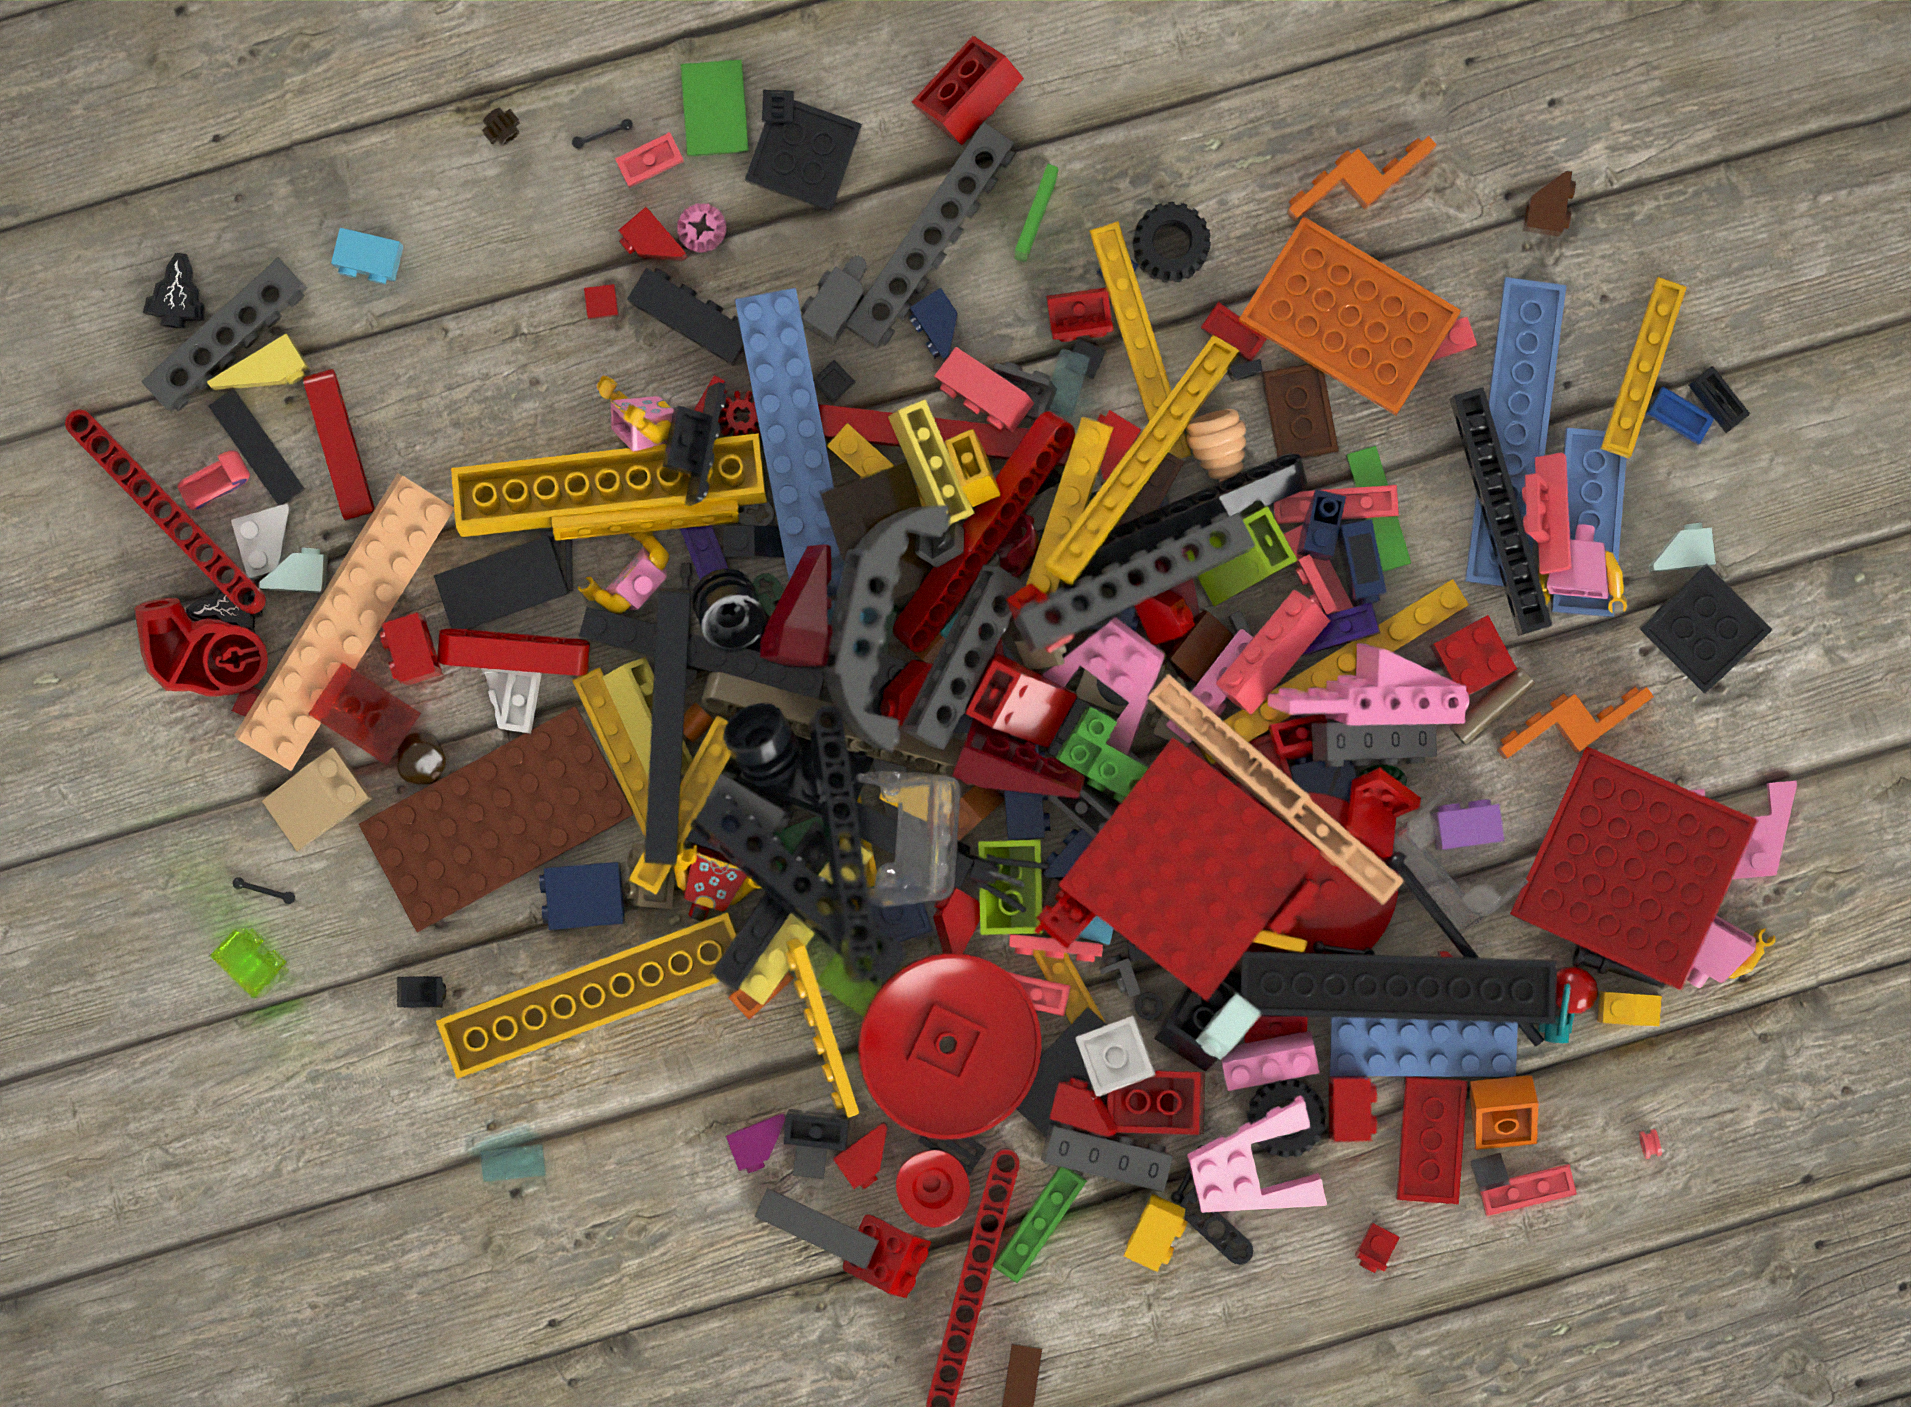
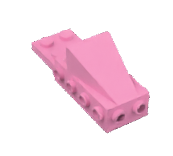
(1381, 693)

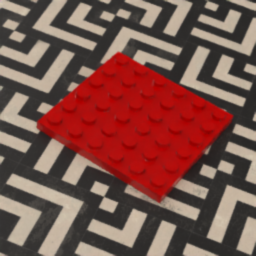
(1189, 868)
(1634, 868)

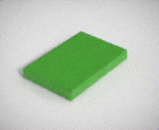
(714, 108)
(1036, 213)

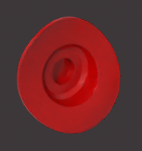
(933, 1188)

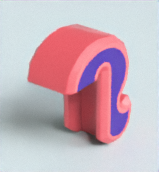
(214, 480)

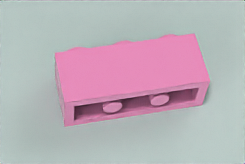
(1270, 1061)

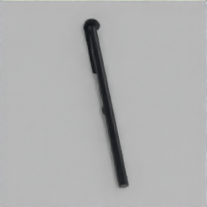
(1396, 862)

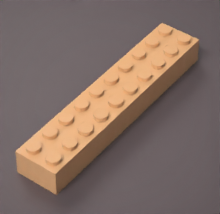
(344, 618)

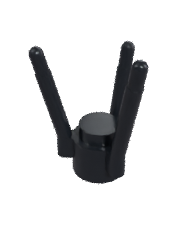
(986, 872)

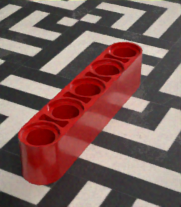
(338, 444)
(513, 651)

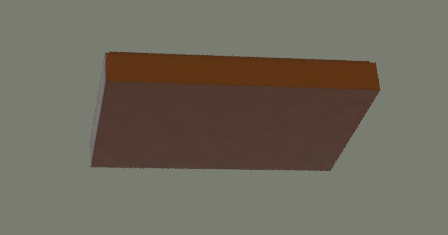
(1300, 411)

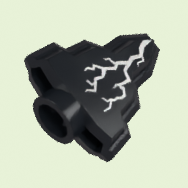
(175, 296)
(222, 608)

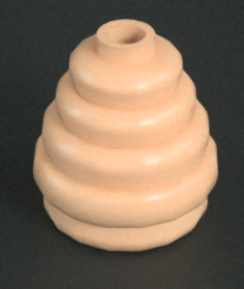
(1218, 442)

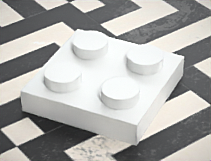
(1115, 1056)

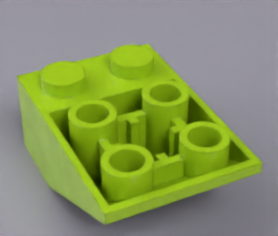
(1266, 558)

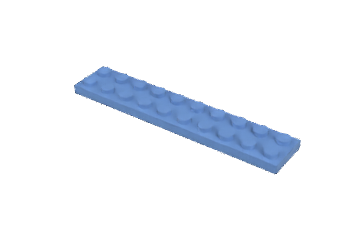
(1519, 398)
(789, 423)

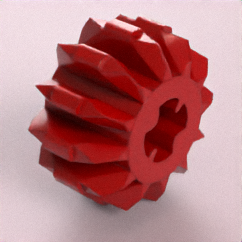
(730, 412)

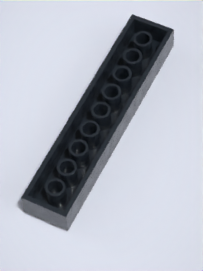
(1400, 987)

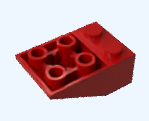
(1020, 701)

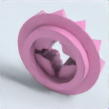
(708, 240)

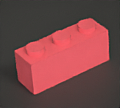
(983, 390)

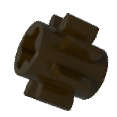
(501, 126)

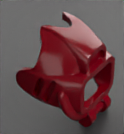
(1016, 551)

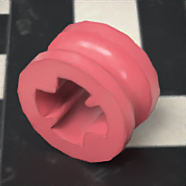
(1650, 1143)

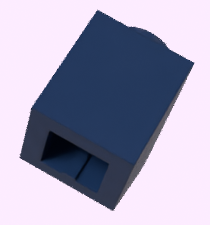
(937, 320)
(1321, 525)
(1076, 844)

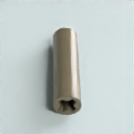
(1493, 705)

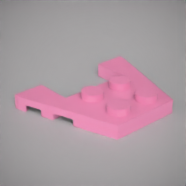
(1767, 841)

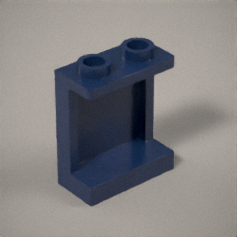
(582, 895)

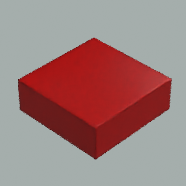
(601, 301)

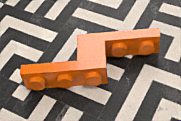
(1360, 177)
(1574, 721)

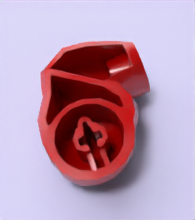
(197, 655)

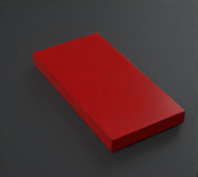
(1431, 1140)

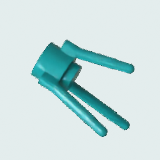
(1562, 1028)

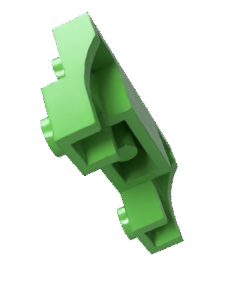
(1090, 755)

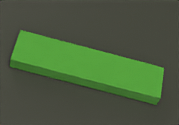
(1368, 472)
(1039, 1223)

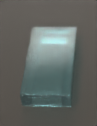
(1068, 380)
(513, 1163)

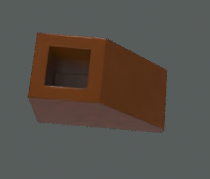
(1547, 208)

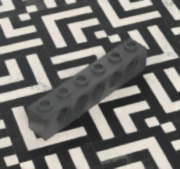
(161, 379)
(950, 665)

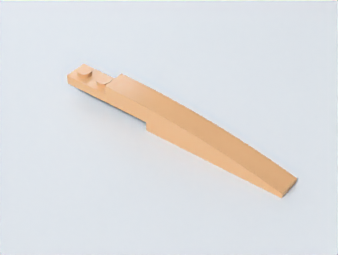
(1274, 789)

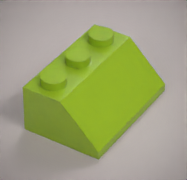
(997, 915)

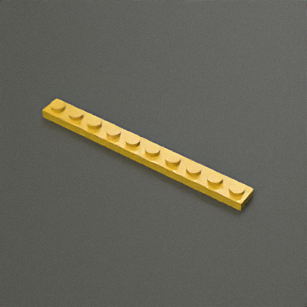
(1141, 460)
(1393, 634)

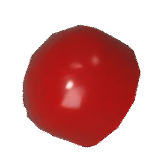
(1582, 991)

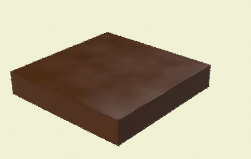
(1200, 646)

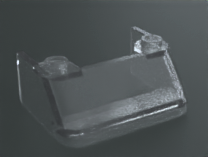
(924, 839)
(1460, 908)

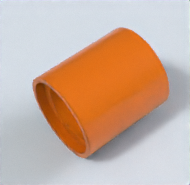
(696, 722)

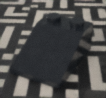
(1190, 1017)

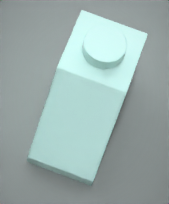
(1686, 550)
(299, 573)
(1227, 1027)

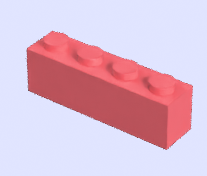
(1272, 652)

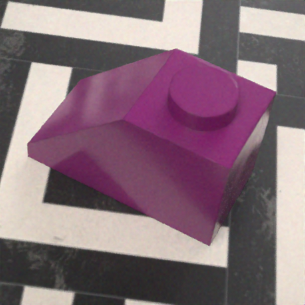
(755, 1142)

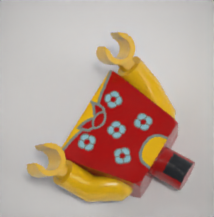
(709, 880)

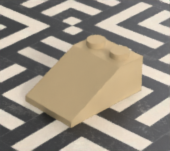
(317, 798)

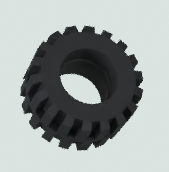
(1176, 216)
(1303, 1139)

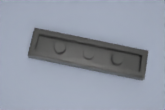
(816, 1228)

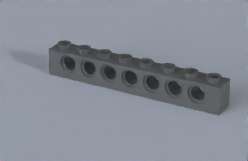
(985, 142)
(1234, 543)

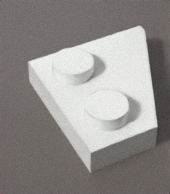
(261, 539)
(513, 697)

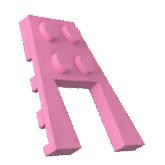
(1122, 663)
(1227, 1173)

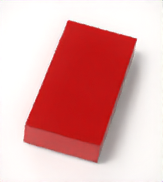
(1226, 326)

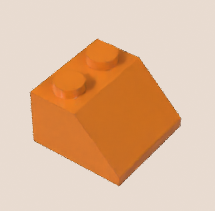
(1504, 1112)

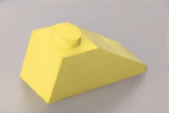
(269, 366)

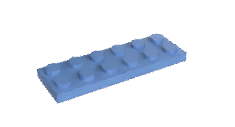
(1595, 500)
(1422, 1048)

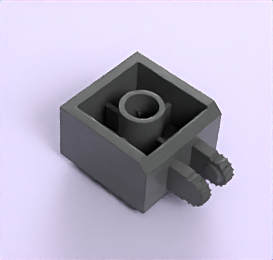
(836, 301)

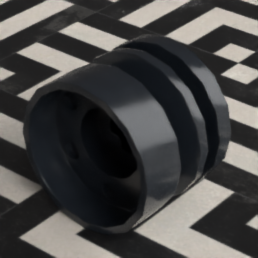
(728, 609)
(763, 744)

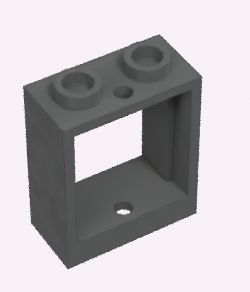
(768, 810)

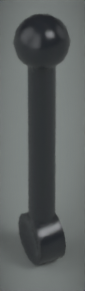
(579, 142)
(288, 897)
(1319, 947)
(1177, 1196)

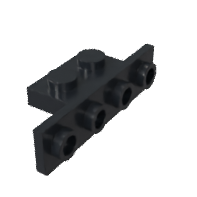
(692, 442)

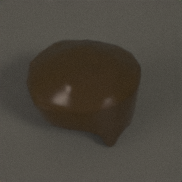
(420, 759)

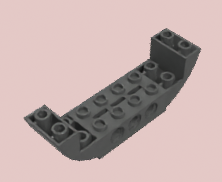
(851, 671)

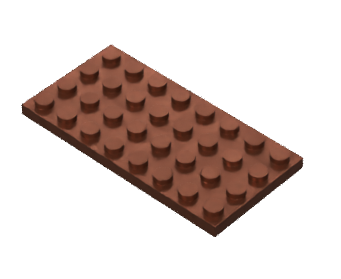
(496, 819)

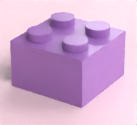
(1468, 826)

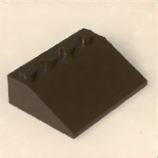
(863, 503)

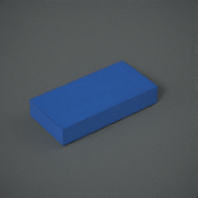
(1680, 415)

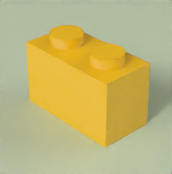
(972, 468)
(1155, 1232)

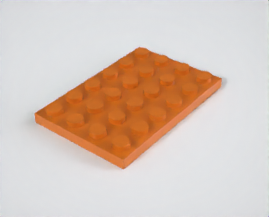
(1350, 315)

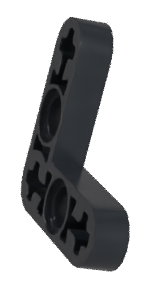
(1239, 1238)

